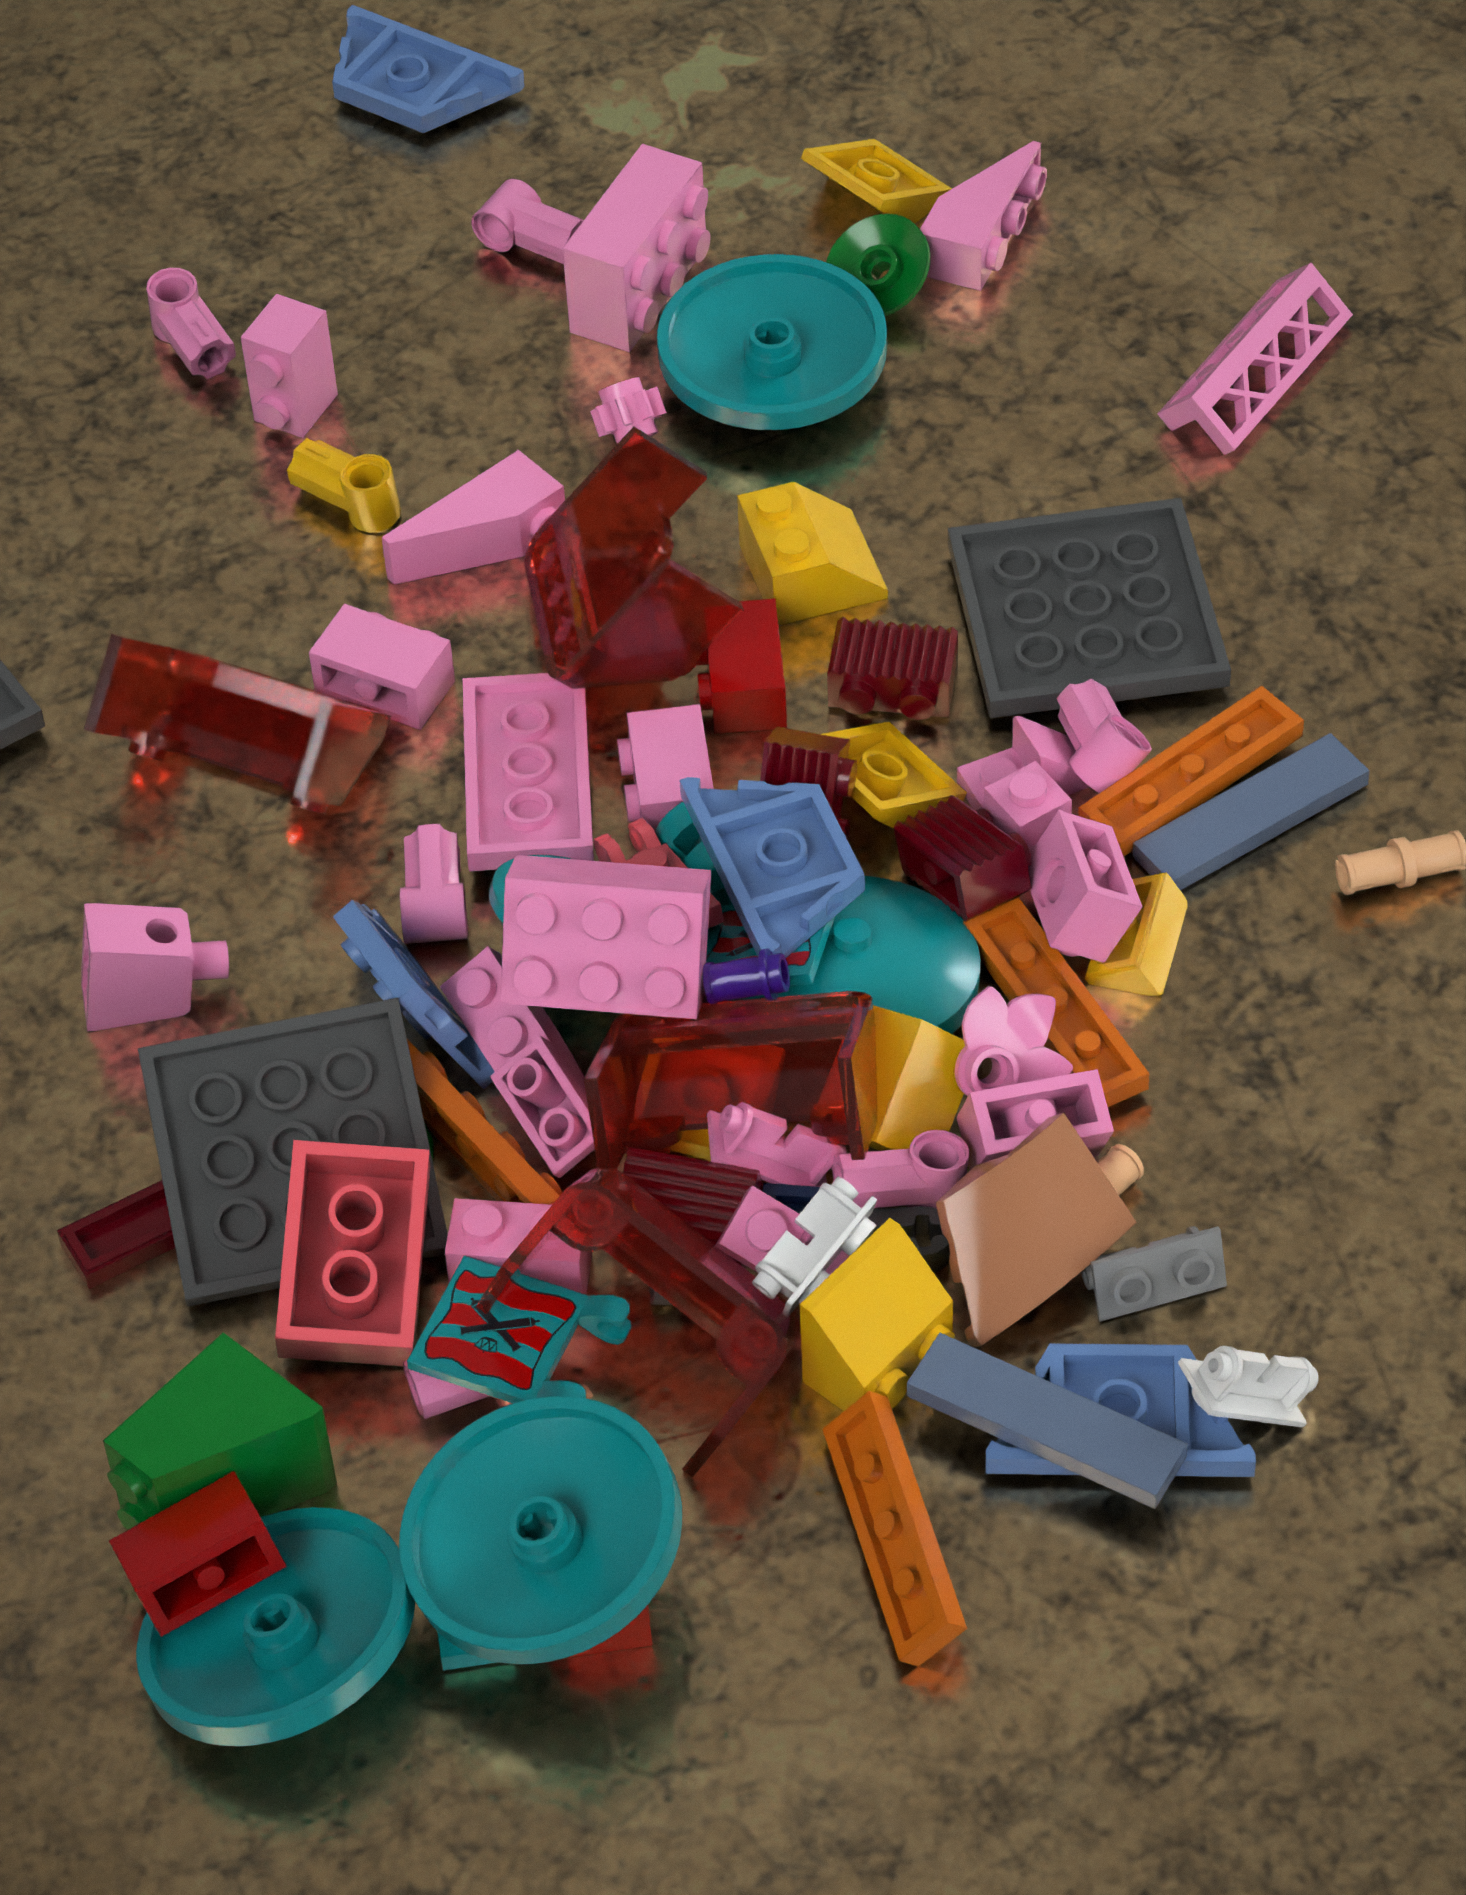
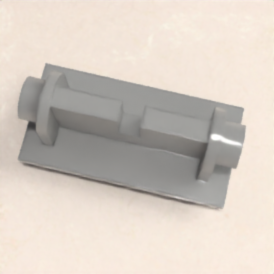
(1157, 1273)

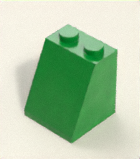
(218, 1419)

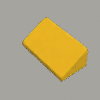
(1148, 946)

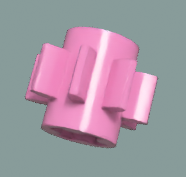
(627, 406)

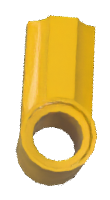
(356, 484)

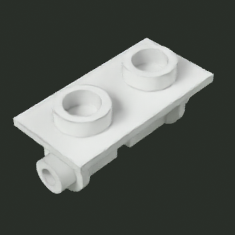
(836, 1227)
(1250, 1385)

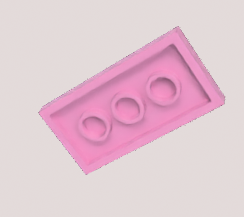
(525, 770)

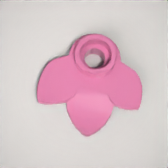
(1012, 1039)

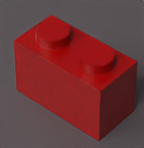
(745, 673)
(197, 1553)

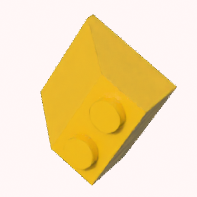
(806, 552)
(873, 1320)

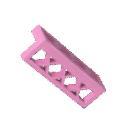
(1242, 348)

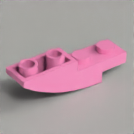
(528, 1062)

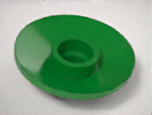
(882, 245)

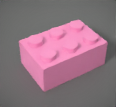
(636, 247)
(605, 936)

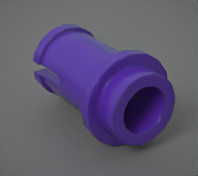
(747, 977)

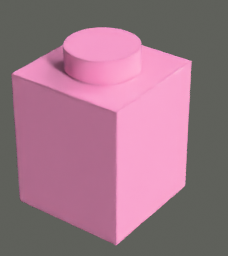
(1025, 802)

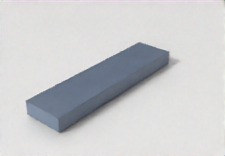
(1252, 812)
(1047, 1420)

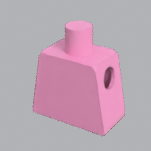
(142, 964)

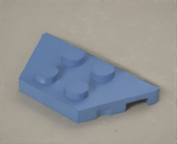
(415, 74)
(776, 857)
(399, 975)
(1142, 1385)

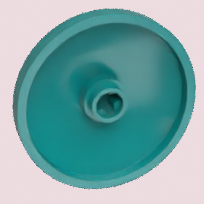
(772, 342)
(902, 953)
(540, 1530)
(289, 1644)

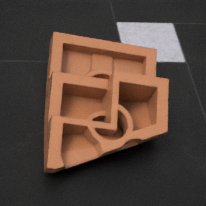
(1028, 1225)

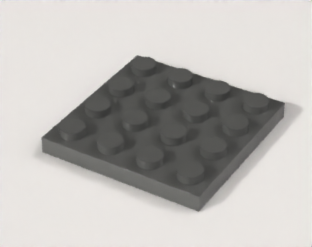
(1087, 599)
(228, 1125)

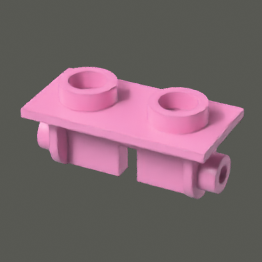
(755, 1141)

